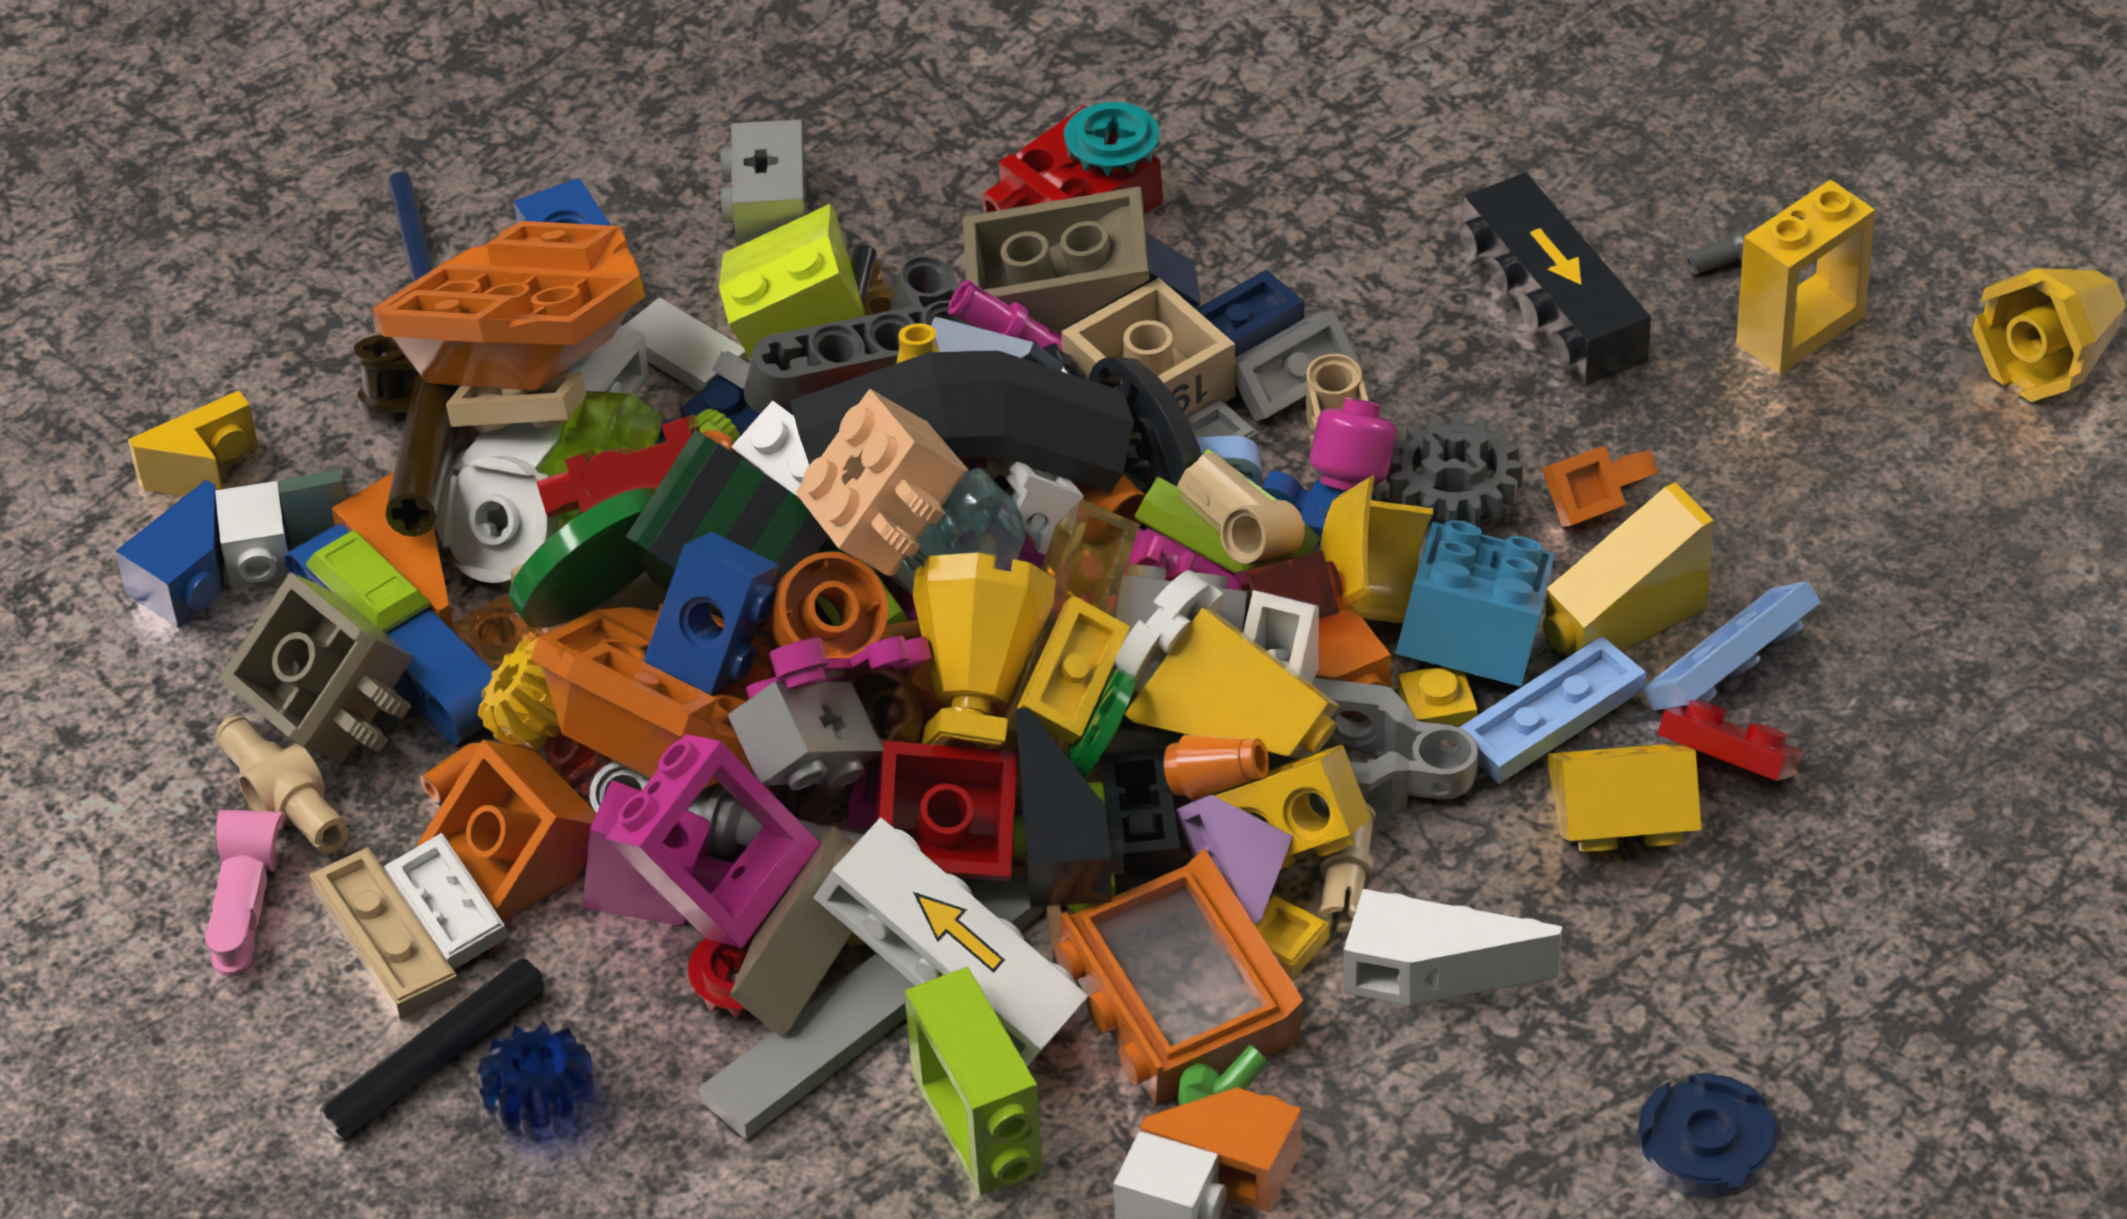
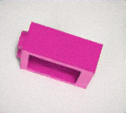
(758, 875)

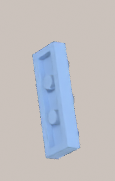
(1732, 647)
(1553, 708)

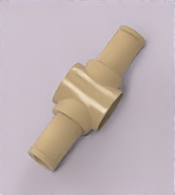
(282, 782)

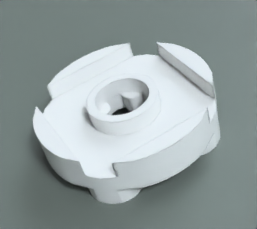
(464, 512)
(1151, 642)

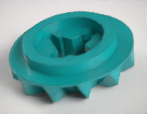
(1093, 125)

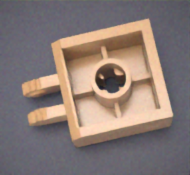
(881, 482)

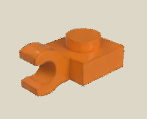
(1592, 482)

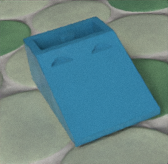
(1476, 602)

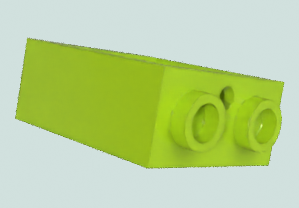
(974, 1080)

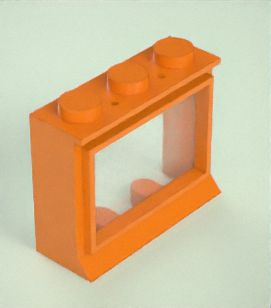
(1179, 977)

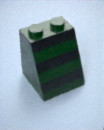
(724, 495)

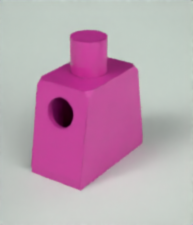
(620, 889)

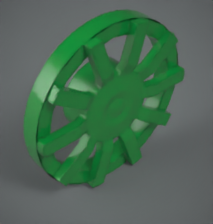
(1103, 721)

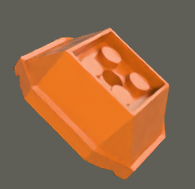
(515, 306)
(627, 706)

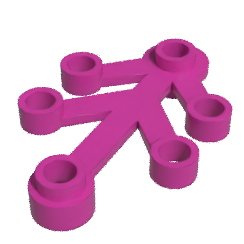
(807, 664)

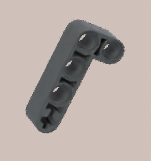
(835, 352)

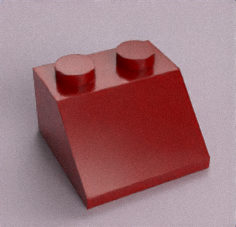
(952, 804)

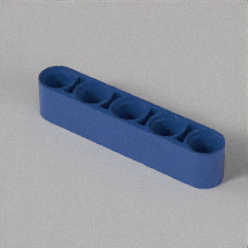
(444, 675)

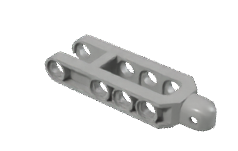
(1406, 751)

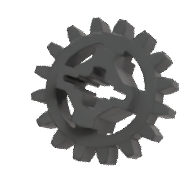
(1455, 470)

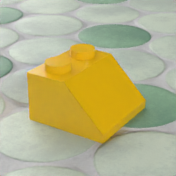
(1625, 794)

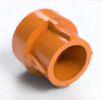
(848, 586)

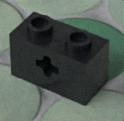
(1144, 814)

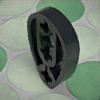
(1157, 420)

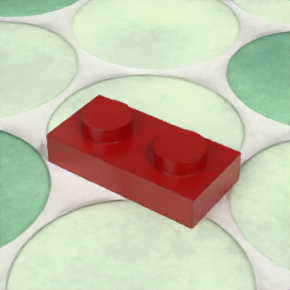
(1754, 749)

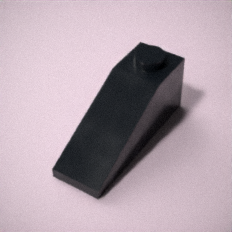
(1063, 824)

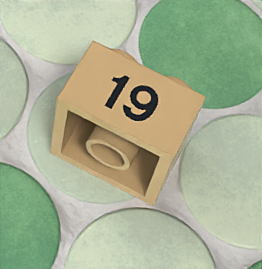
(1166, 338)

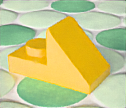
(192, 446)

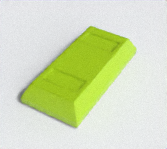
(367, 581)

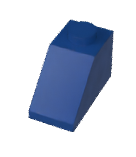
(177, 558)

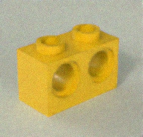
(1285, 802)

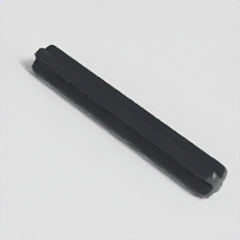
(431, 1048)

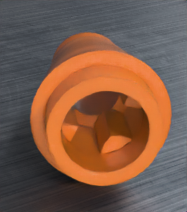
(1213, 764)

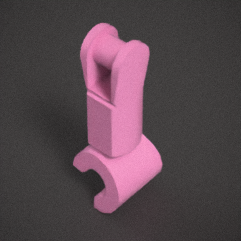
(246, 854)

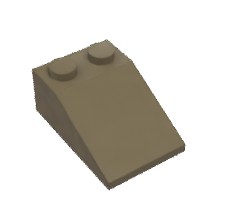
(1060, 254)

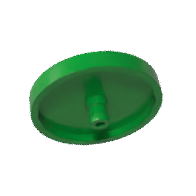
(580, 563)

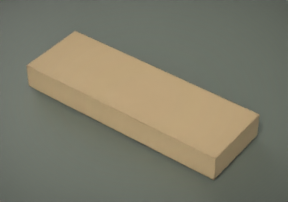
(384, 932)

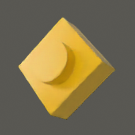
(1438, 695)

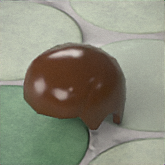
(891, 706)

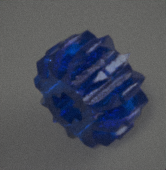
(536, 1079)

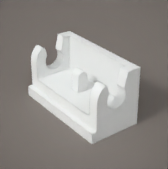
(1038, 496)

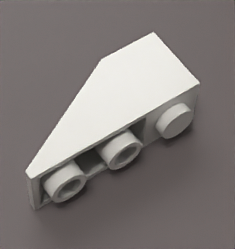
(1437, 951)

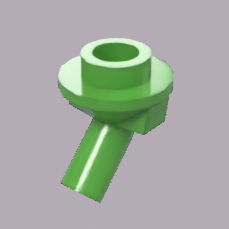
(1203, 1081)

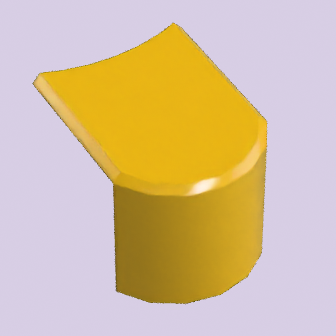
(1374, 551)

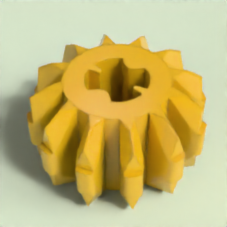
(519, 701)

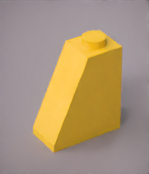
(1635, 579)
(1233, 687)

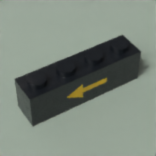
(1555, 279)

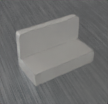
(1276, 369)

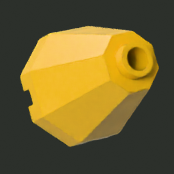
(2047, 328)
(979, 625)

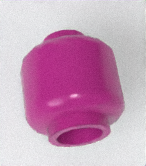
(1352, 444)

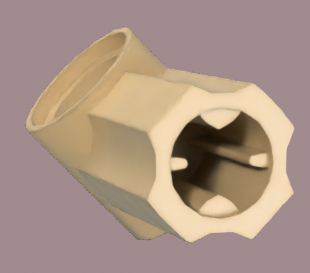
(1247, 520)

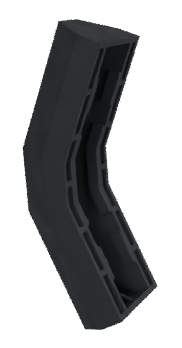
(991, 408)

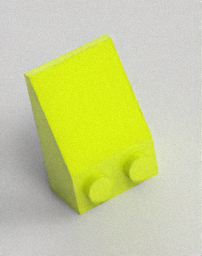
(789, 280)

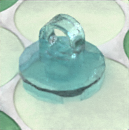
(975, 520)

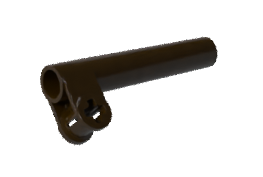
(426, 436)

